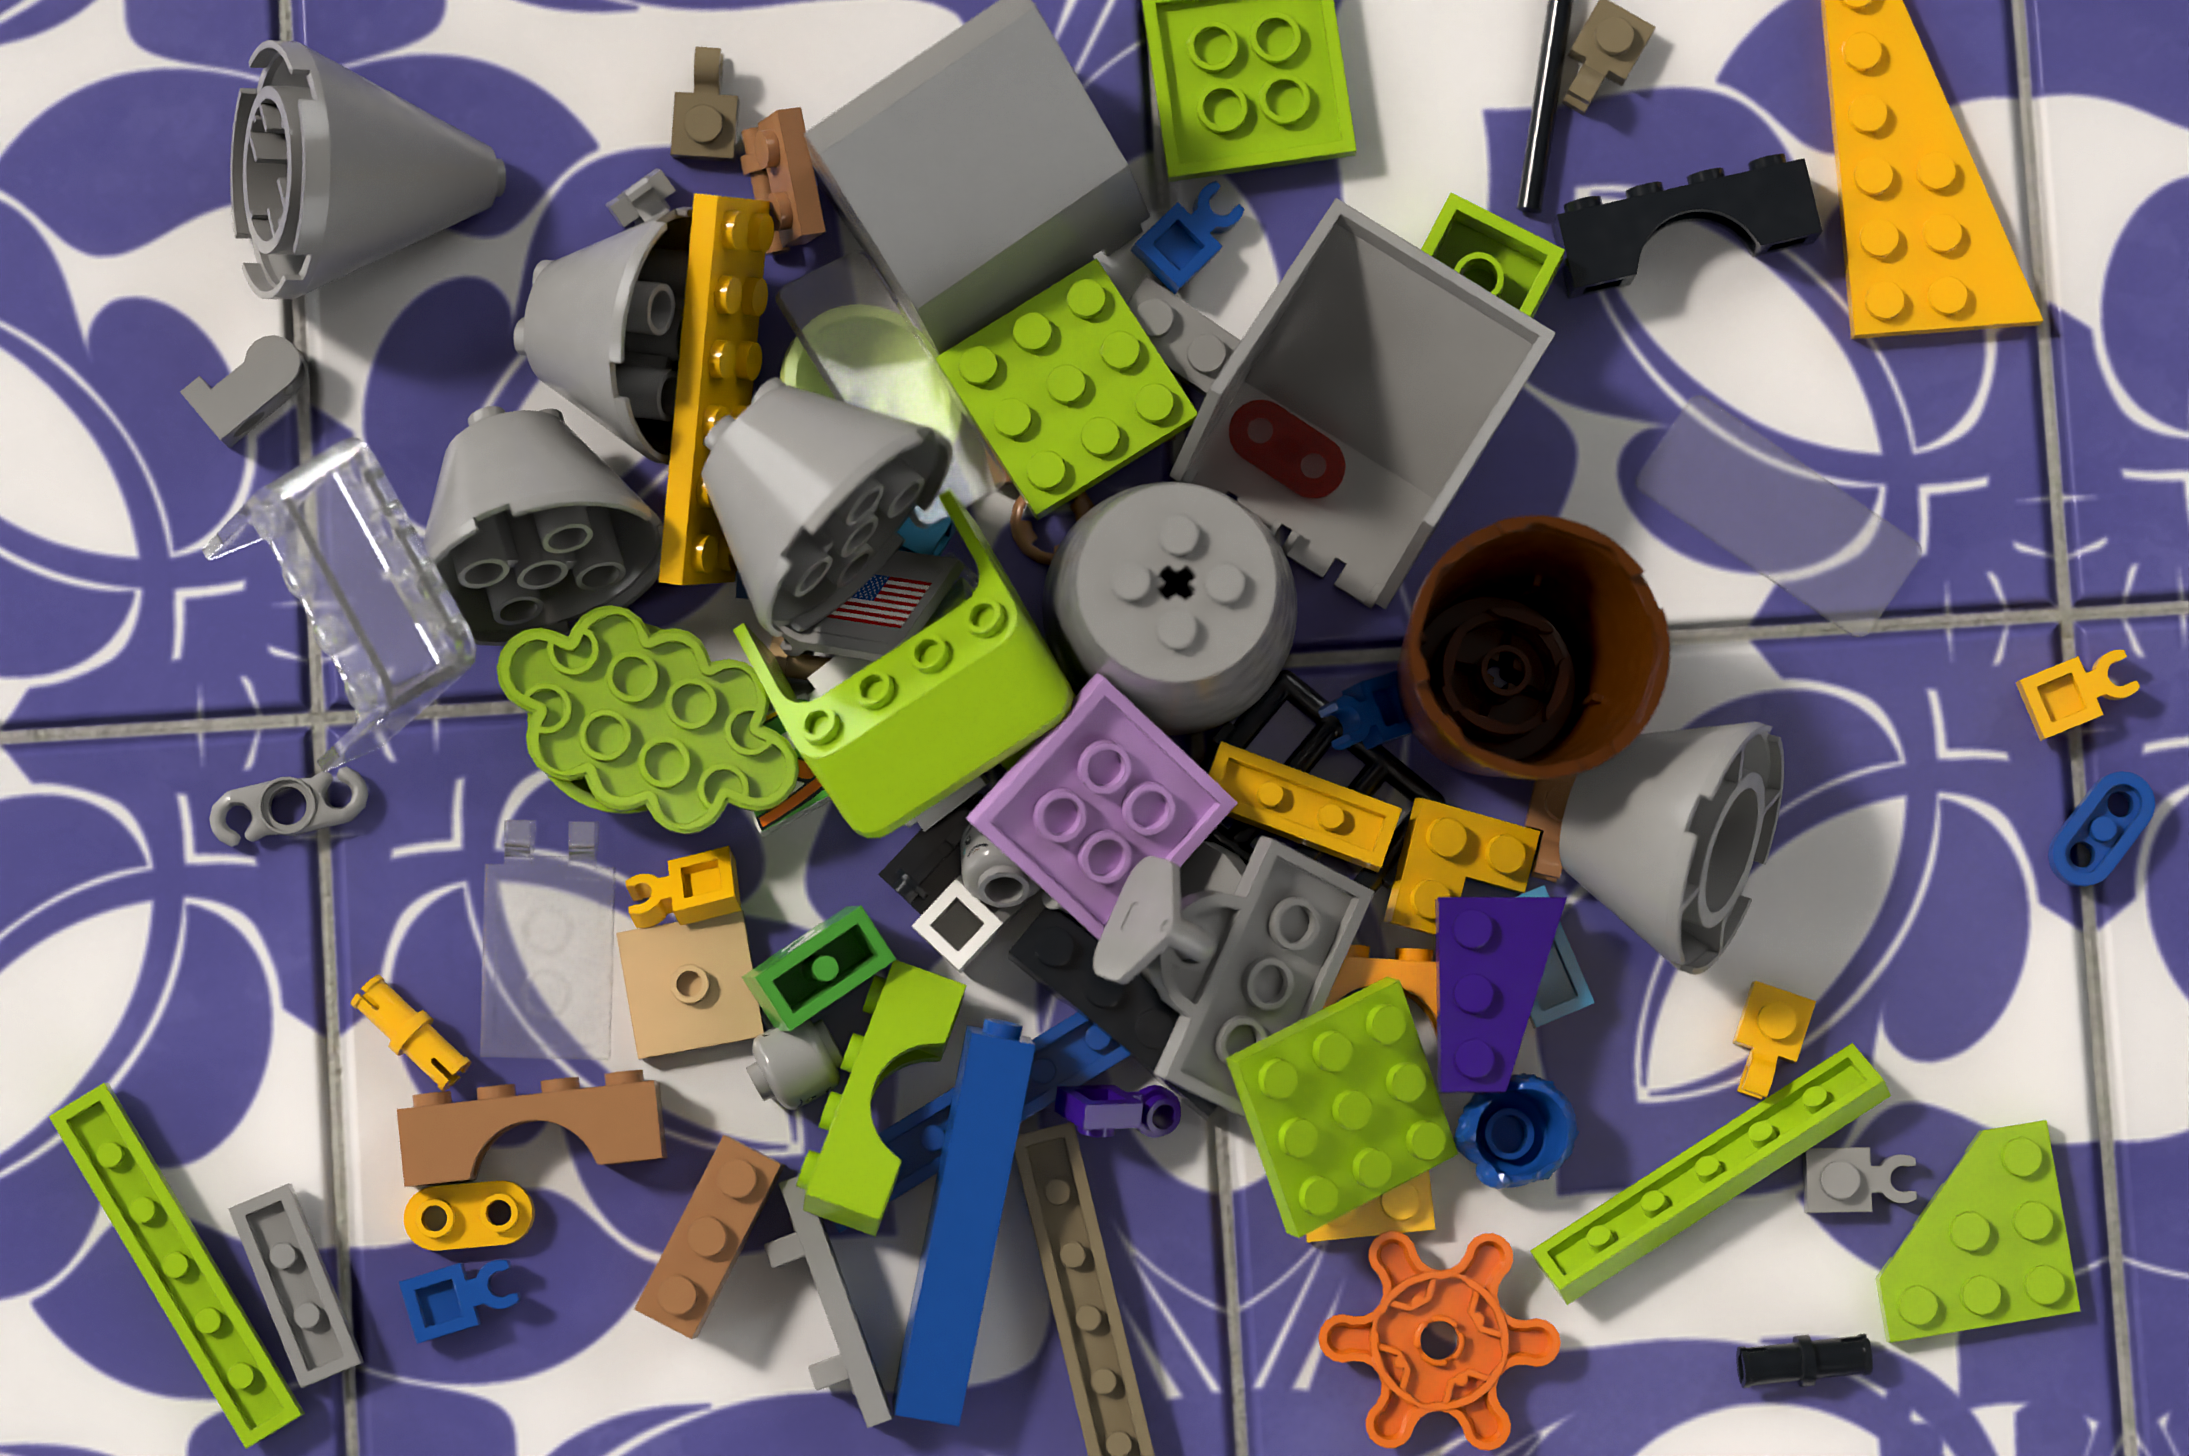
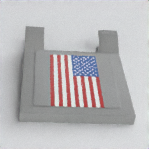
(881, 612)

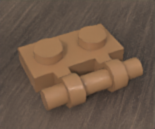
(784, 175)

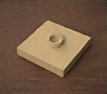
(689, 985)

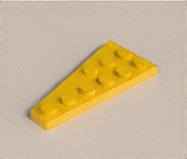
(1911, 203)

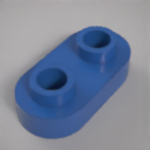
(2101, 831)

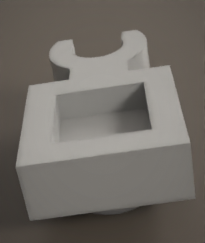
(1845, 1179)

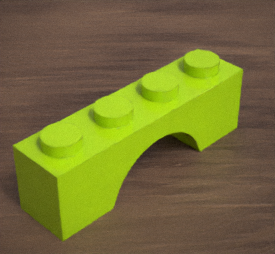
(908, 1026)

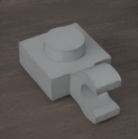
(642, 200)

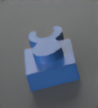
(1183, 241)
(1368, 713)
(447, 1301)

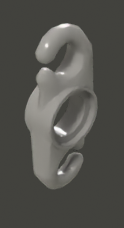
(318, 812)

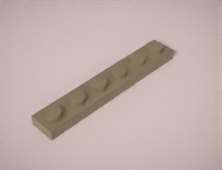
(1082, 1293)

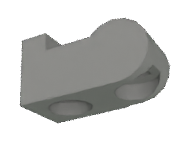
(252, 391)

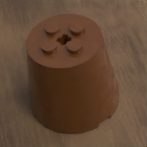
(1571, 638)

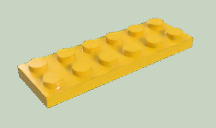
(714, 374)

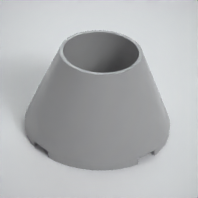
(1674, 834)

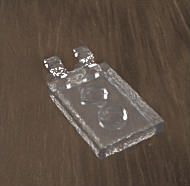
(548, 949)

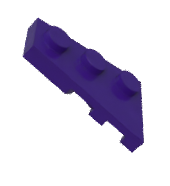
(1486, 984)

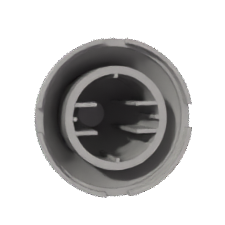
(342, 172)

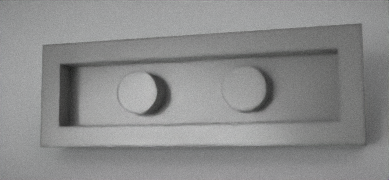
(296, 1285)

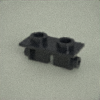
(930, 859)

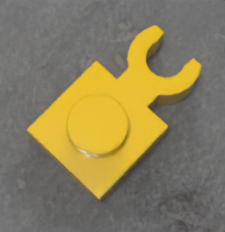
(2068, 695)
(695, 890)

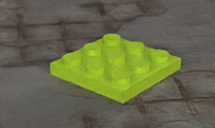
(1247, 84)
(1067, 389)
(1342, 1106)

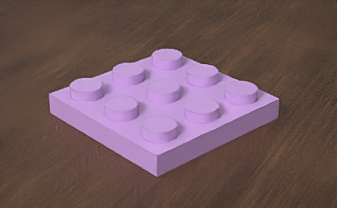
(1099, 802)

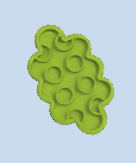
(647, 719)

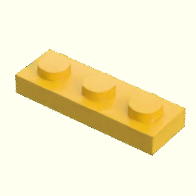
(1305, 807)

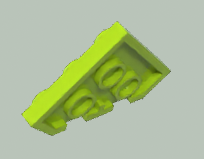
(1985, 1244)

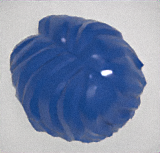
(1518, 1132)

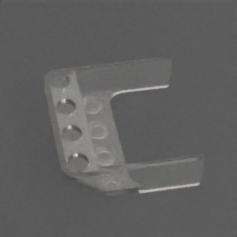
(363, 586)

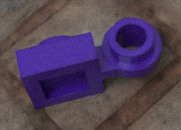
(1104, 1108)

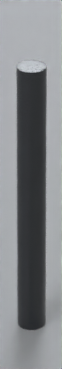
(1544, 106)

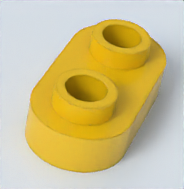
(468, 1215)

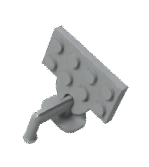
(1251, 955)

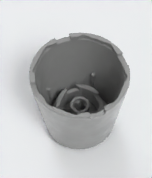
(1173, 658)

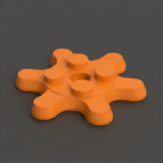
(1485, 1335)

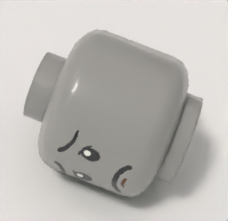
(991, 874)
(795, 1064)

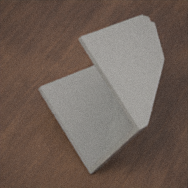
(977, 174)
(1392, 367)

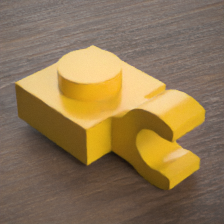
(1772, 1029)

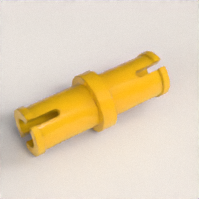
(410, 1032)

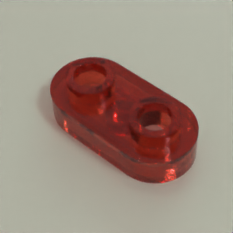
(1286, 449)

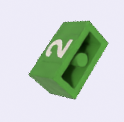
(818, 968)

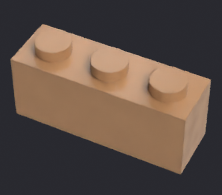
(709, 1237)

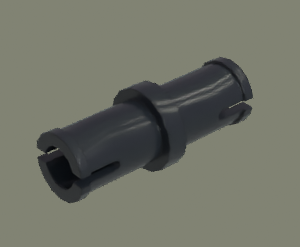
(1804, 1360)

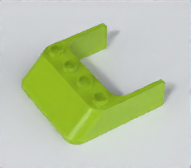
(928, 708)

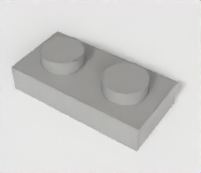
(1184, 337)

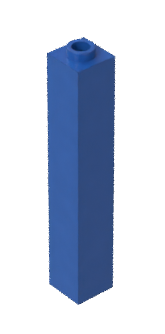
(963, 1222)

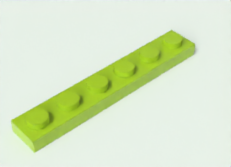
(1710, 1173)
(176, 1265)

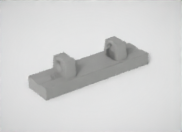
(855, 1358)

